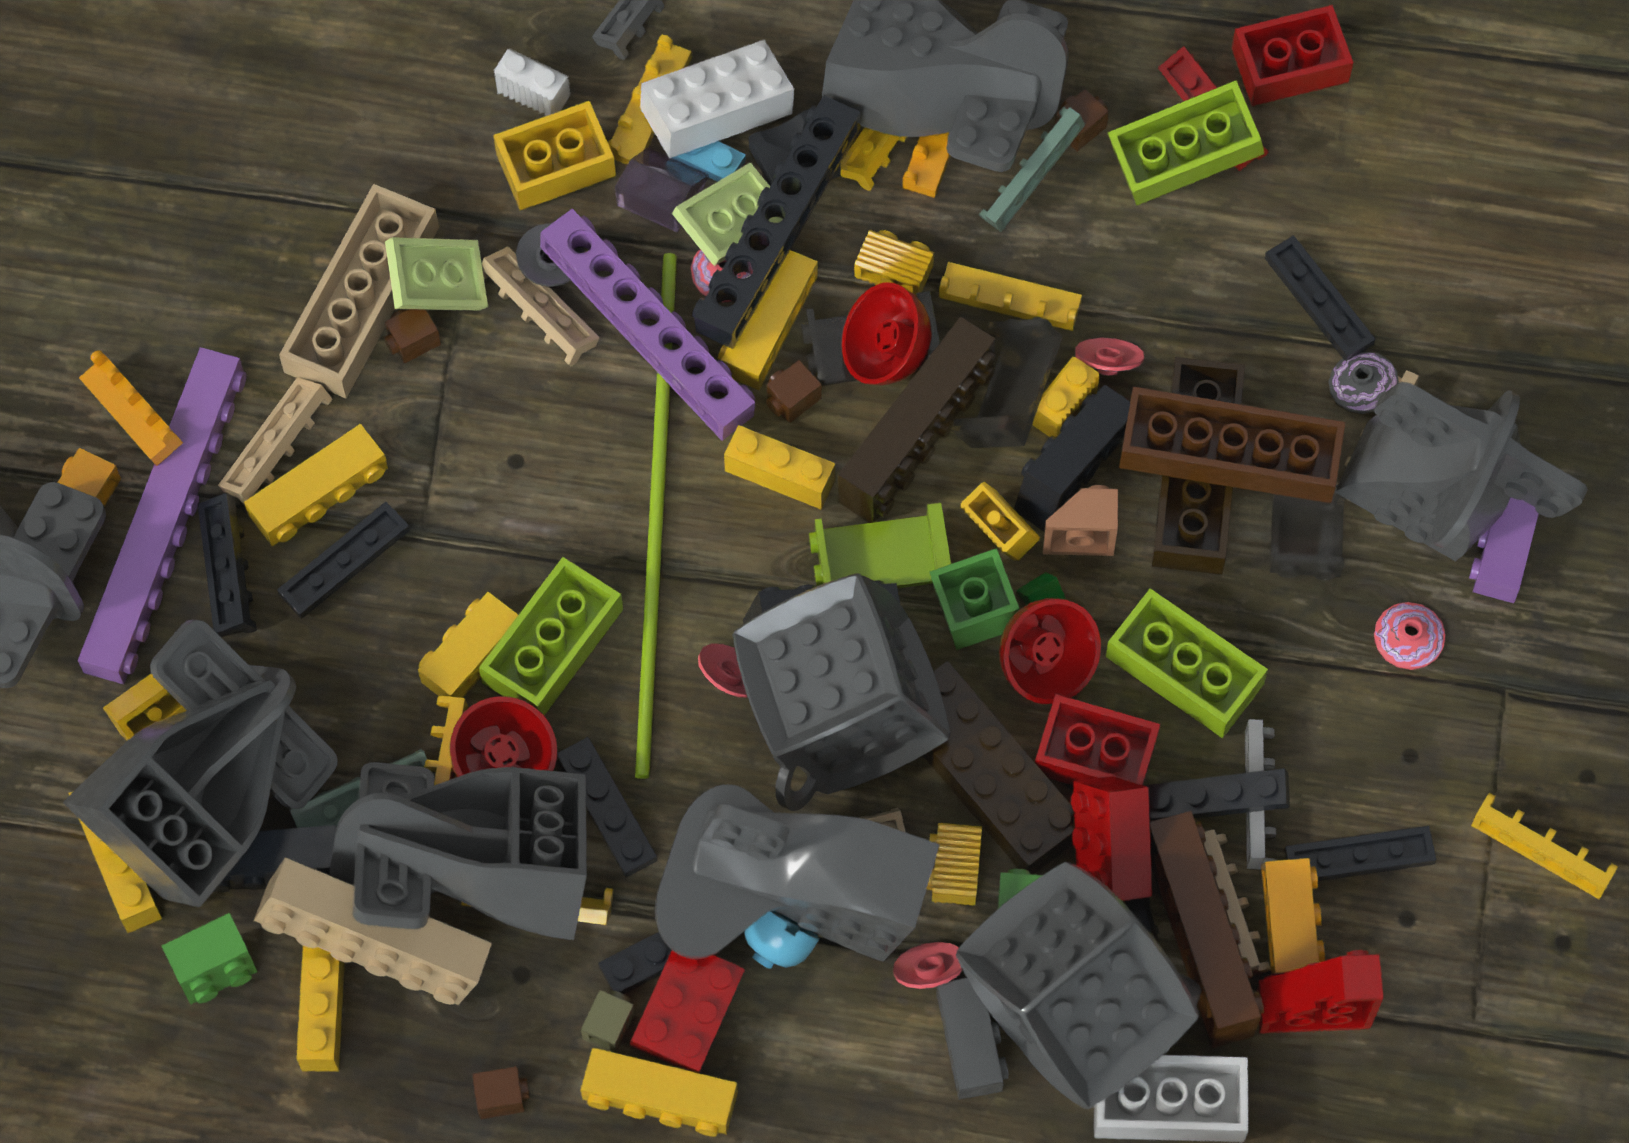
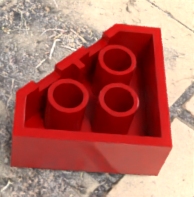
(1323, 995)

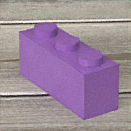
(1505, 552)

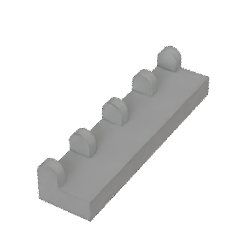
(1255, 822)

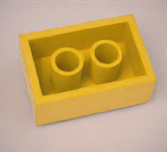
(554, 155)

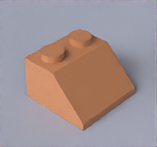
(1084, 524)

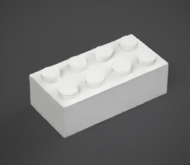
(716, 98)
(1180, 1101)

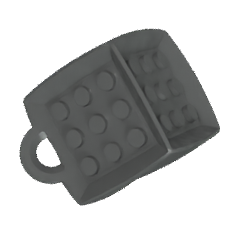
(839, 687)
(1079, 984)

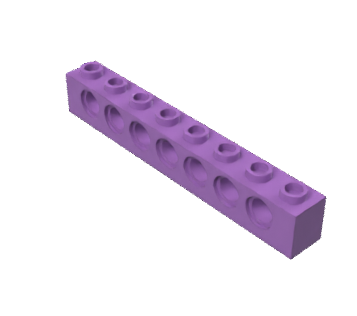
(604, 292)

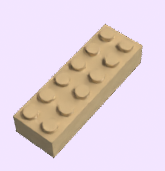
(354, 294)
(320, 915)

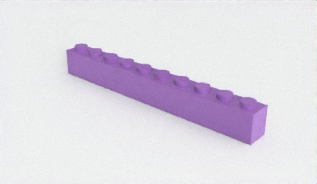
(162, 518)

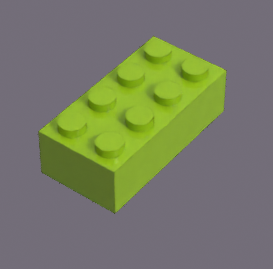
(1186, 142)
(551, 636)
(1186, 663)

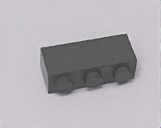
(970, 1040)

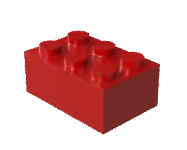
(1292, 55)
(1095, 743)
(1113, 834)
(686, 1009)

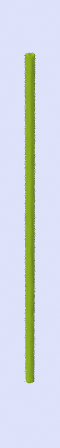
(654, 548)

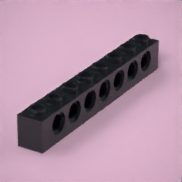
(728, 323)

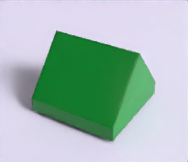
(1041, 588)

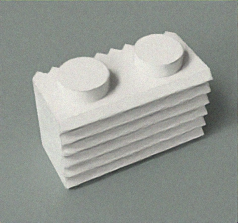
(531, 83)

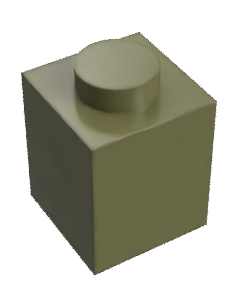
(608, 1020)

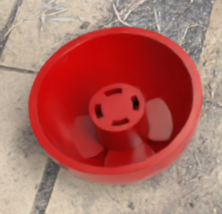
(886, 335)
(1062, 658)
(507, 731)

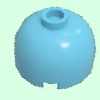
(779, 941)

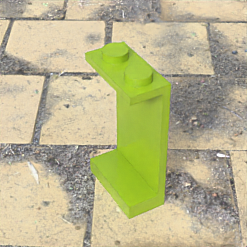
(884, 550)

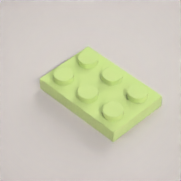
(719, 211)
(436, 274)

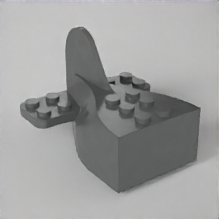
(929, 73)
(1449, 469)
(40, 570)
(197, 785)
(488, 838)
(821, 870)

